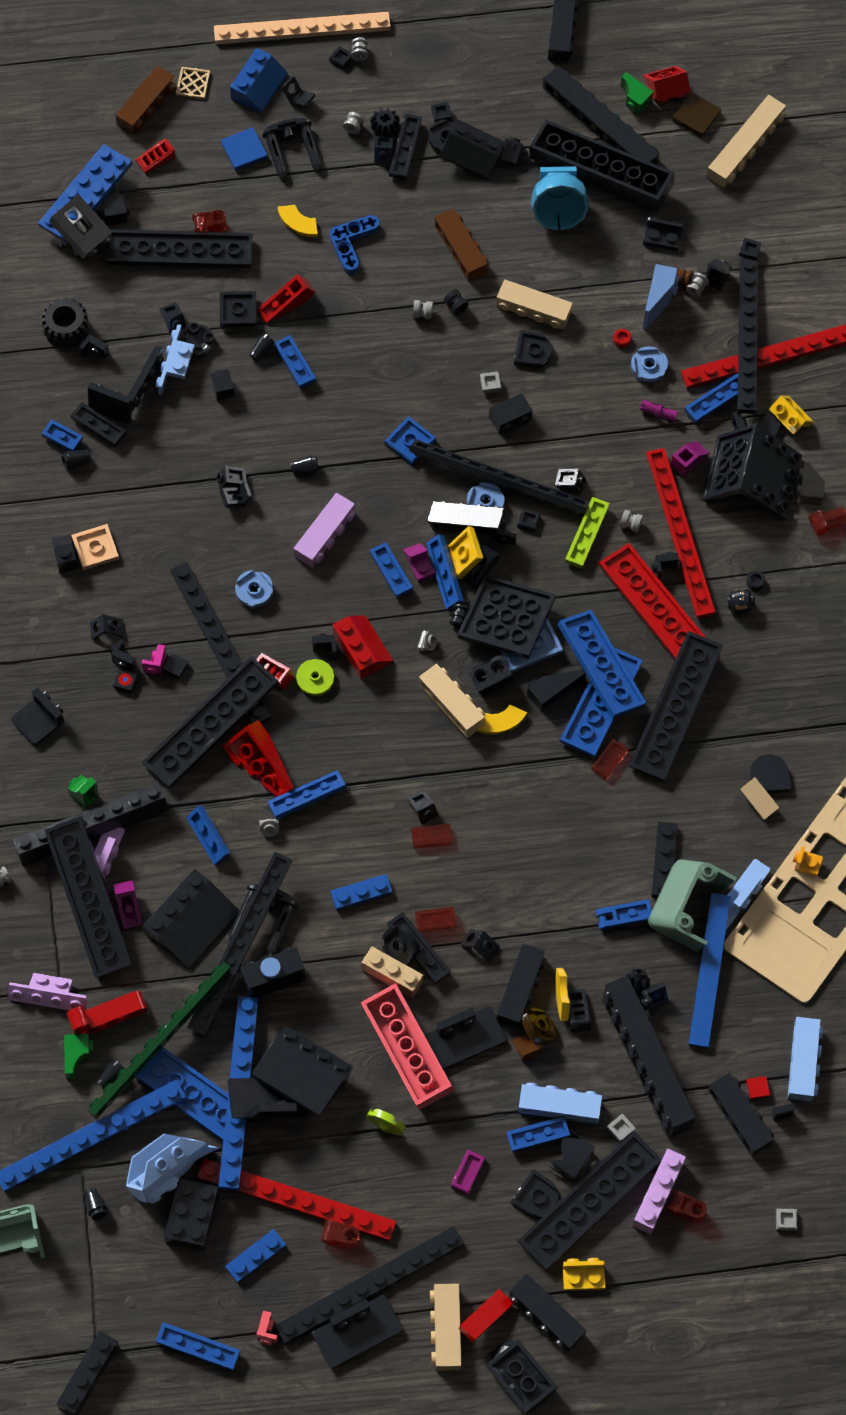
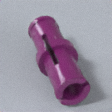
(658, 410)

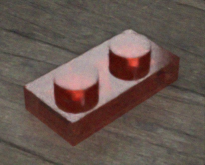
(435, 919)

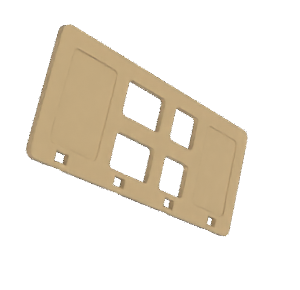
(787, 944)

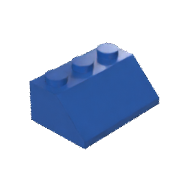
(258, 81)

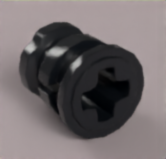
(458, 615)

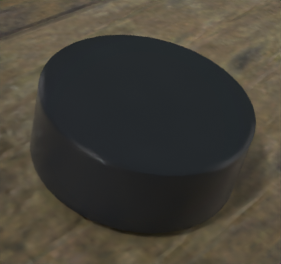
(755, 580)

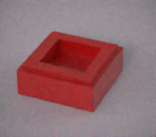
(758, 1087)

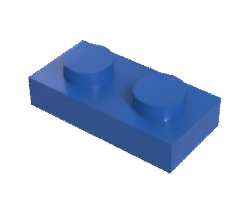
(62, 436)

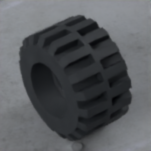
(65, 310)

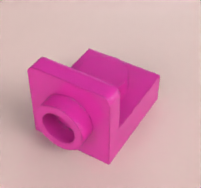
(157, 661)

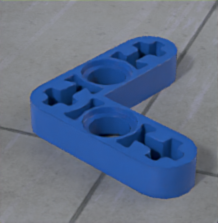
(344, 241)

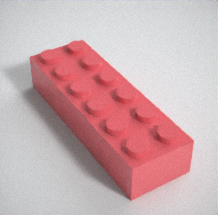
(407, 1046)

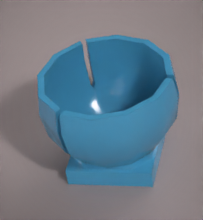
(560, 195)

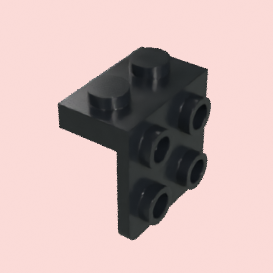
(38, 717)

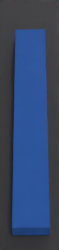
(709, 970)

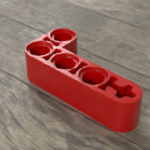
(107, 1014)

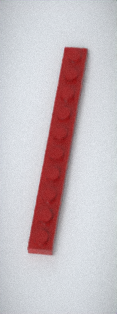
(766, 356)
(680, 533)
(303, 1201)

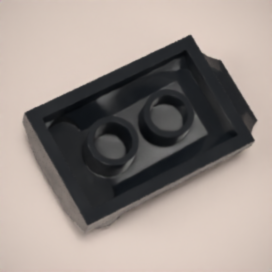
(520, 1375)

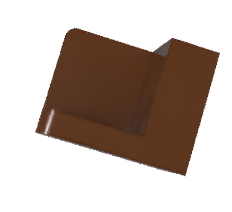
(526, 1047)

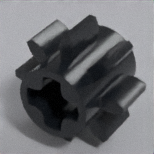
(639, 979)

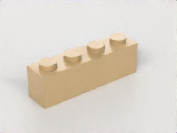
(534, 304)
(452, 700)
(447, 1321)

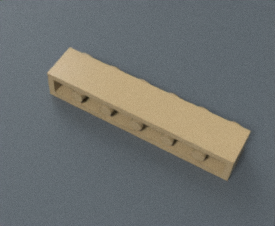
(746, 141)

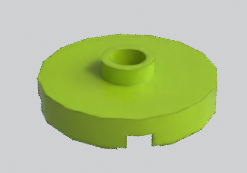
(311, 685)
(386, 1122)

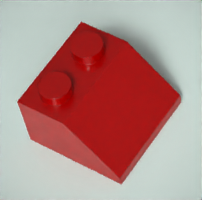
(668, 83)

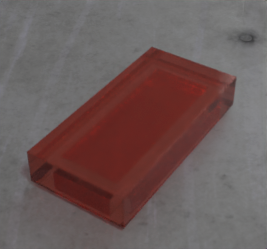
(610, 759)
(431, 835)

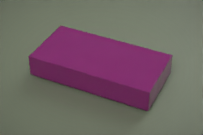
(468, 1172)

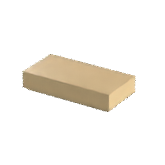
(759, 798)

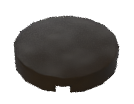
(539, 1027)

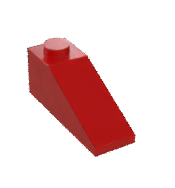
(289, 297)

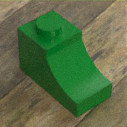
(638, 94)
(83, 790)
(76, 1050)

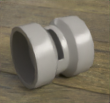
(426, 311)
(631, 521)

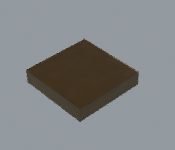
(696, 114)

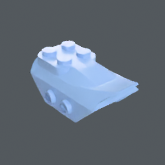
(162, 1164)

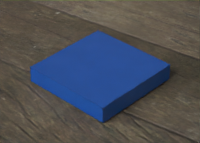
(244, 149)
(404, 436)

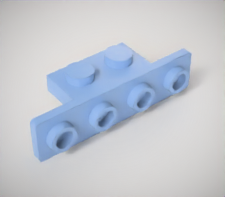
(177, 360)
(745, 887)

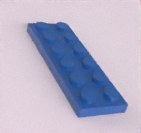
(91, 184)
(601, 663)
(591, 718)
(204, 1100)

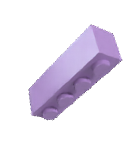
(324, 530)
(659, 1191)

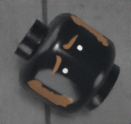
(740, 601)

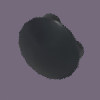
(199, 336)

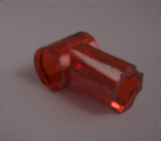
(823, 521)

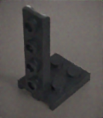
(115, 403)

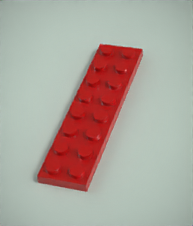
(649, 598)

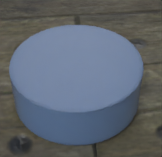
(270, 968)

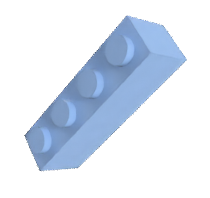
(804, 1059)
(556, 1103)

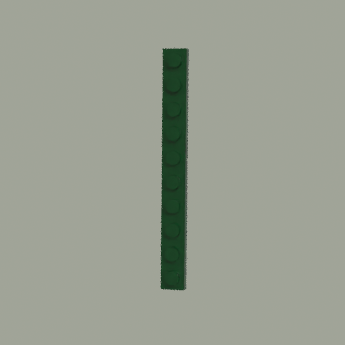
(154, 1045)

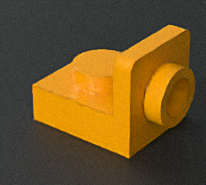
(807, 862)

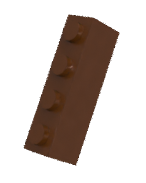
(145, 100)
(460, 244)

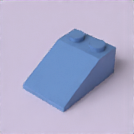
(662, 288)

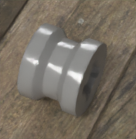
(353, 123)

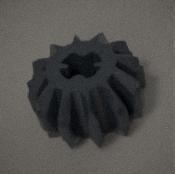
(385, 122)

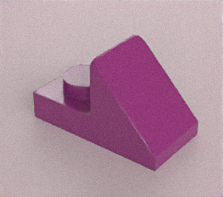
(418, 560)

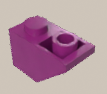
(688, 457)

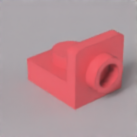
(265, 1325)

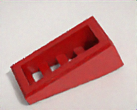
(158, 148)
(284, 675)

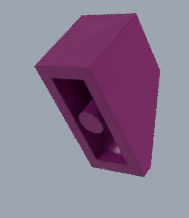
(127, 904)

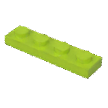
(587, 532)

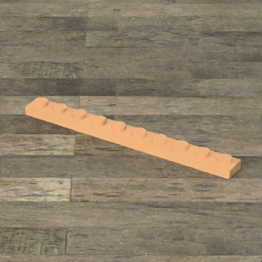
(302, 28)

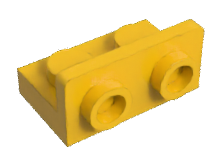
(790, 414)
(583, 1275)

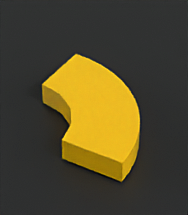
(297, 222)
(503, 721)
(563, 1002)

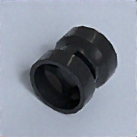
(456, 302)

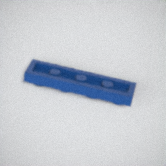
(713, 400)
(444, 571)
(306, 795)
(198, 1346)

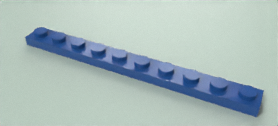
(240, 1068)
(91, 1135)

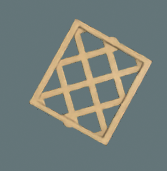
(195, 72)

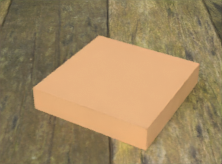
(95, 547)

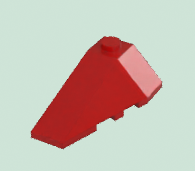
(257, 754)

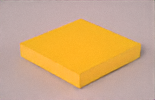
(465, 552)

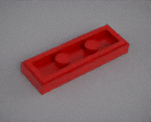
(486, 1315)

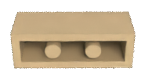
(392, 971)

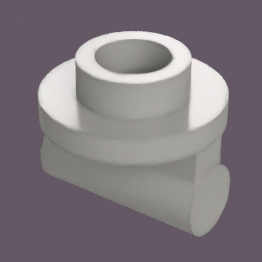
(427, 641)
(269, 827)

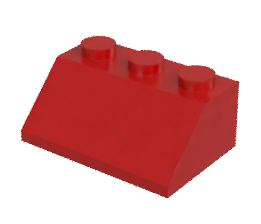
(361, 645)

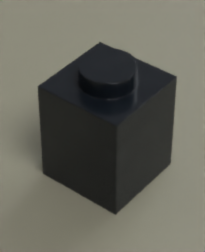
(222, 384)

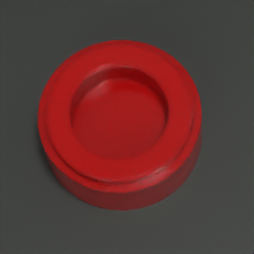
(622, 338)

